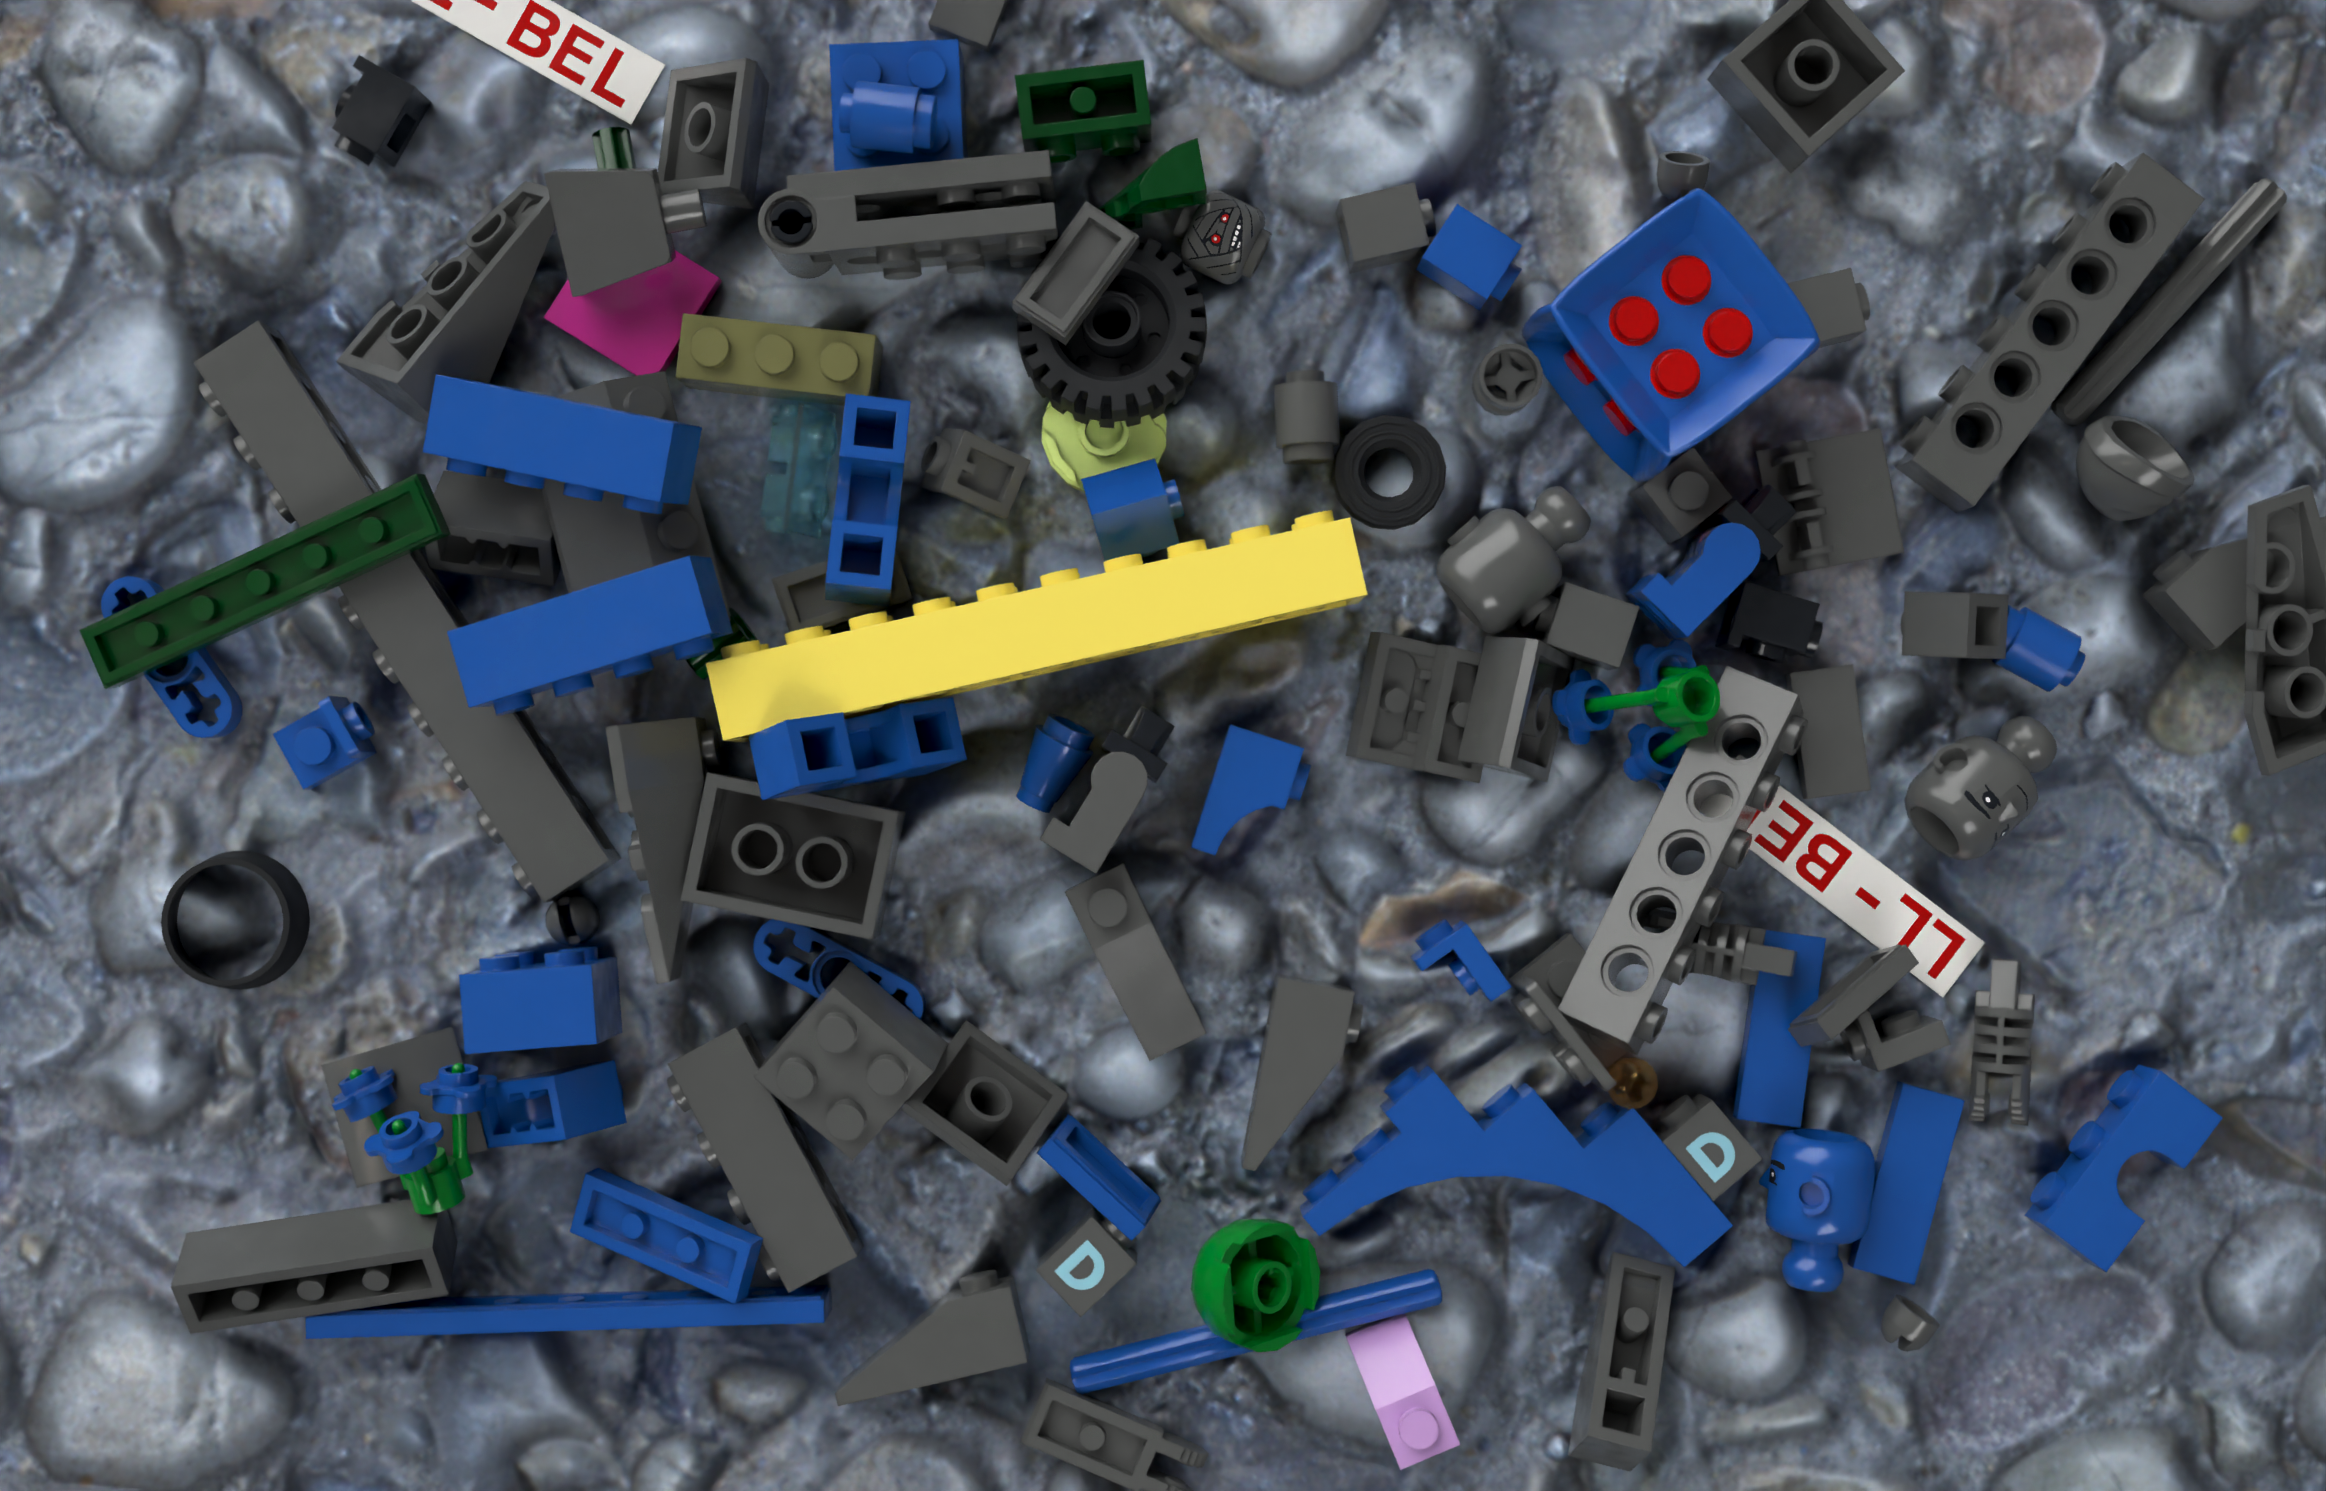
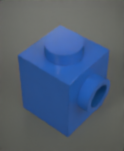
(1471, 259)
(1133, 510)

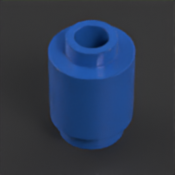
(889, 117)
(2040, 650)

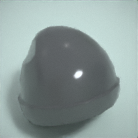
(2129, 468)

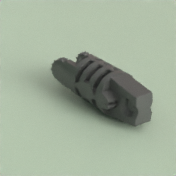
(1731, 950)
(2002, 1041)

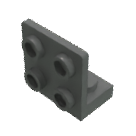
(1540, 992)

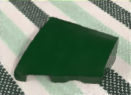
(1167, 184)

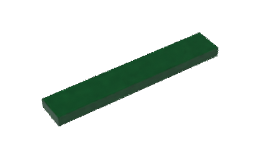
(265, 581)

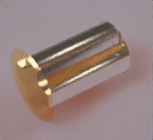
(1635, 1082)

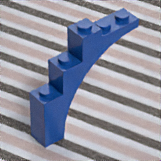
(1520, 1137)

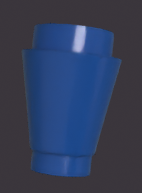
(1053, 761)

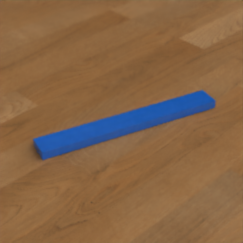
(574, 1312)

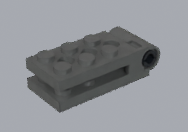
(915, 217)

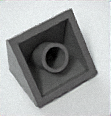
(714, 131)
(1511, 707)
(986, 1103)

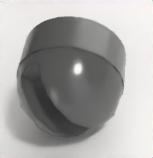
(1681, 172)
(584, 918)
(1907, 1323)

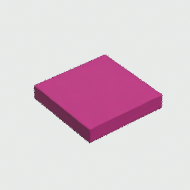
(637, 317)

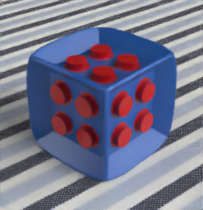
(1670, 334)

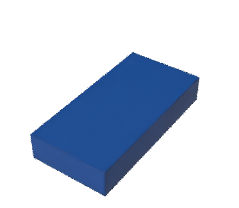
(1100, 1176)

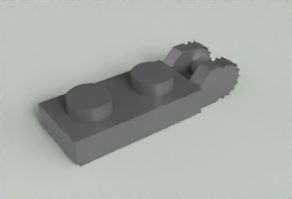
(1106, 1440)

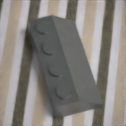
(611, 541)

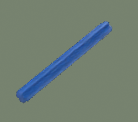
(1201, 1346)

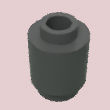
(1306, 418)

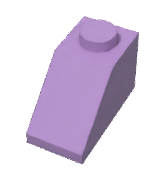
(1402, 1390)

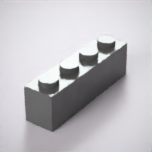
(765, 1158)
(313, 1265)

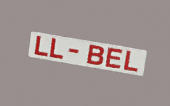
(559, 48)
(1856, 887)

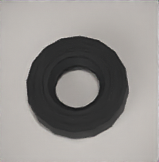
(1419, 448)

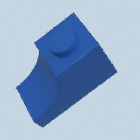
(1248, 776)
(553, 1105)

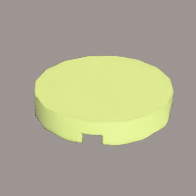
(1101, 449)

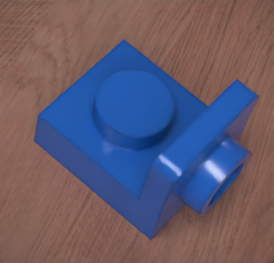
(327, 741)
(1473, 964)

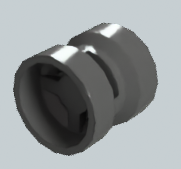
(1513, 371)

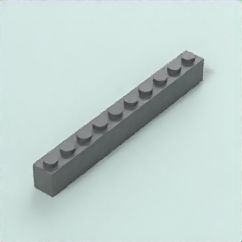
(408, 615)

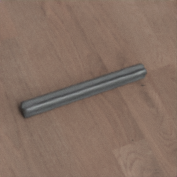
(2169, 302)

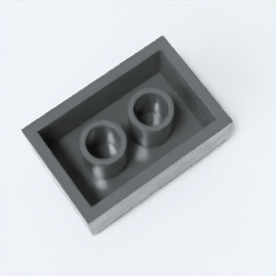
(793, 857)

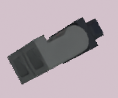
(1116, 791)

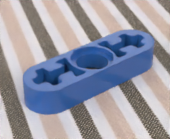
(185, 704)
(805, 939)

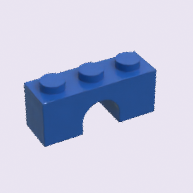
(867, 500)
(861, 750)
(2082, 1199)

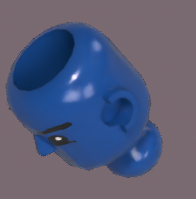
(1820, 1199)

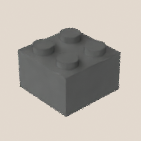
(1804, 76)
(851, 1061)

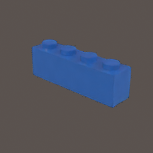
(561, 441)
(591, 633)

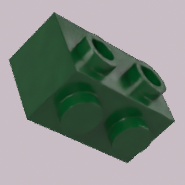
(1085, 110)

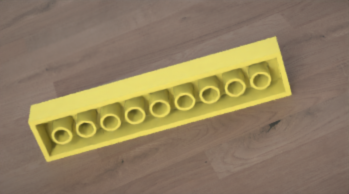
(1040, 629)

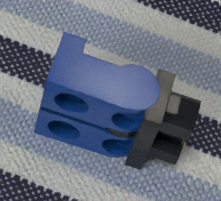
(1714, 563)

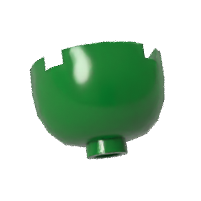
(1255, 1283)

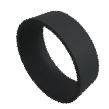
(294, 909)

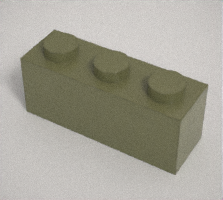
(777, 360)

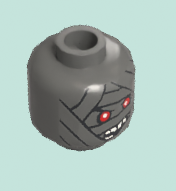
(1222, 237)

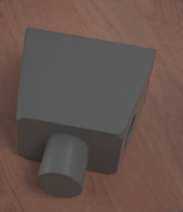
(617, 223)

